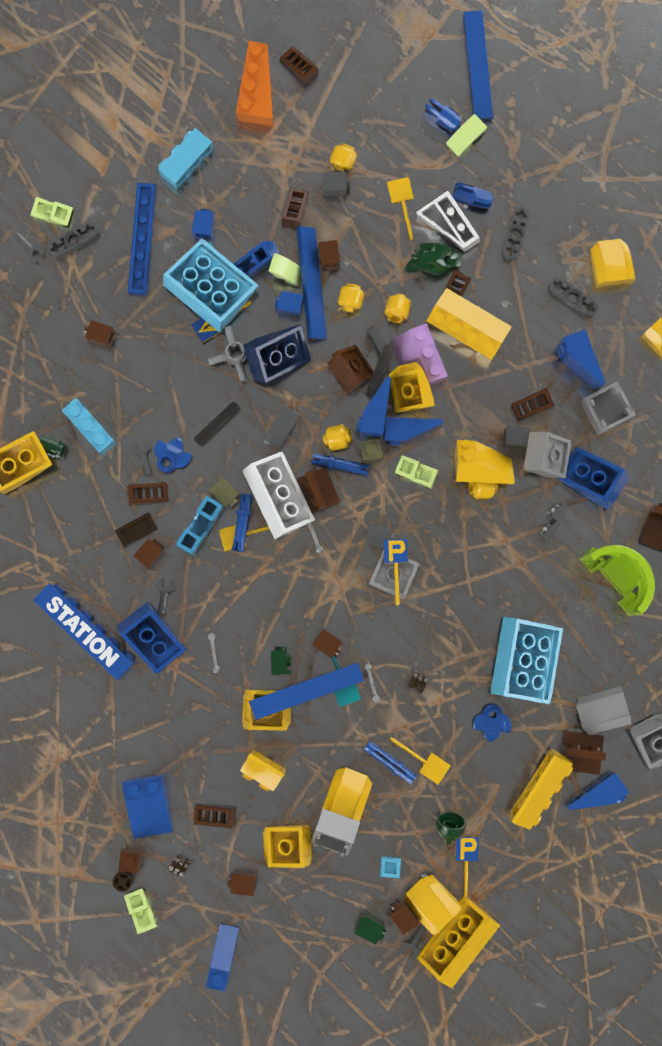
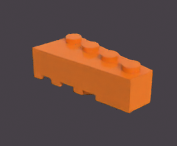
(254, 97)

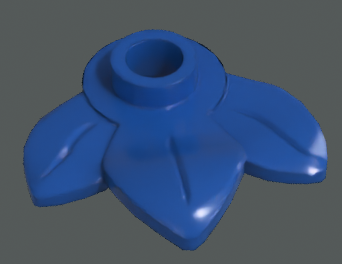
(172, 452)
(492, 725)

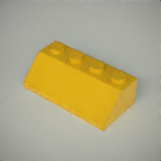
(468, 323)
(540, 789)
(458, 943)

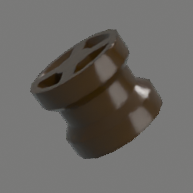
(418, 681)
(179, 866)
(120, 883)

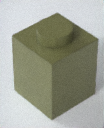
(371, 450)
(225, 493)

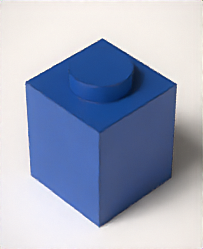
(203, 224)
(289, 304)

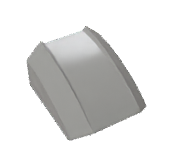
(603, 711)
(649, 740)

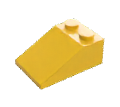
(21, 462)
(482, 464)
(262, 770)

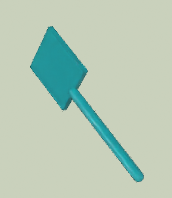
(348, 694)

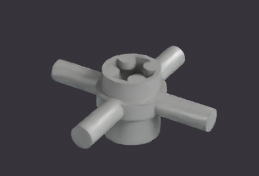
(238, 361)

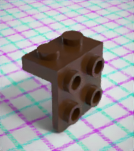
(653, 528)

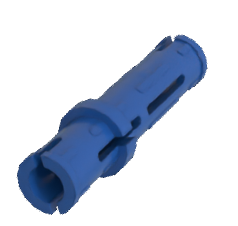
(340, 464)
(242, 522)
(409, 776)

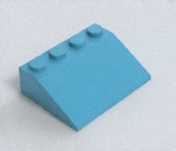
(209, 284)
(526, 660)

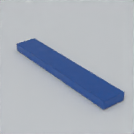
(478, 65)
(142, 239)
(311, 283)
(306, 691)

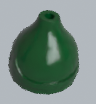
(450, 826)

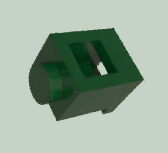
(280, 661)

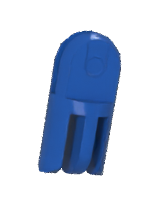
(446, 117)
(472, 196)

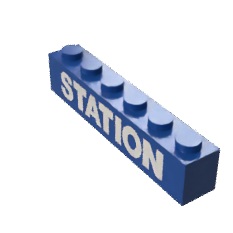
(84, 631)

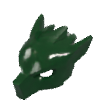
(434, 259)

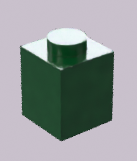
(370, 929)

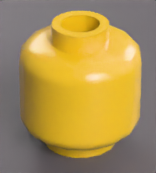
(343, 157)
(350, 297)
(397, 308)
(337, 437)
(482, 490)

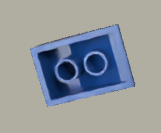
(581, 359)
(373, 417)
(594, 477)
(151, 638)
(147, 806)

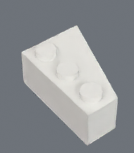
(449, 221)

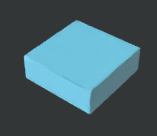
(390, 867)

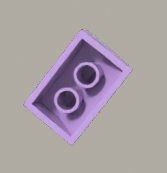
(419, 347)

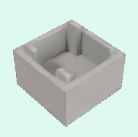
(607, 408)
(547, 455)
(384, 577)
(335, 832)

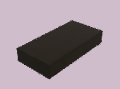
(136, 529)

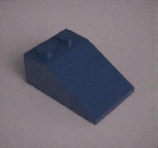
(277, 353)

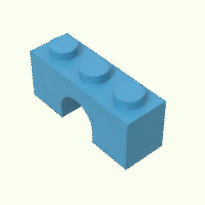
(200, 526)

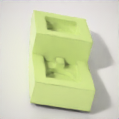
(466, 135)
(51, 212)
(285, 269)
(416, 472)
(140, 911)

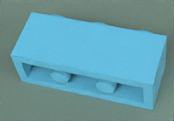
(185, 158)
(89, 427)

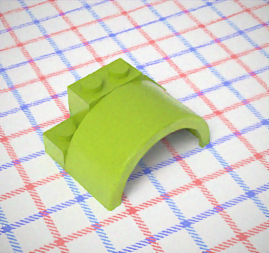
(625, 571)

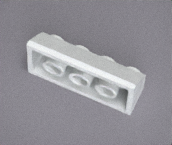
(278, 495)

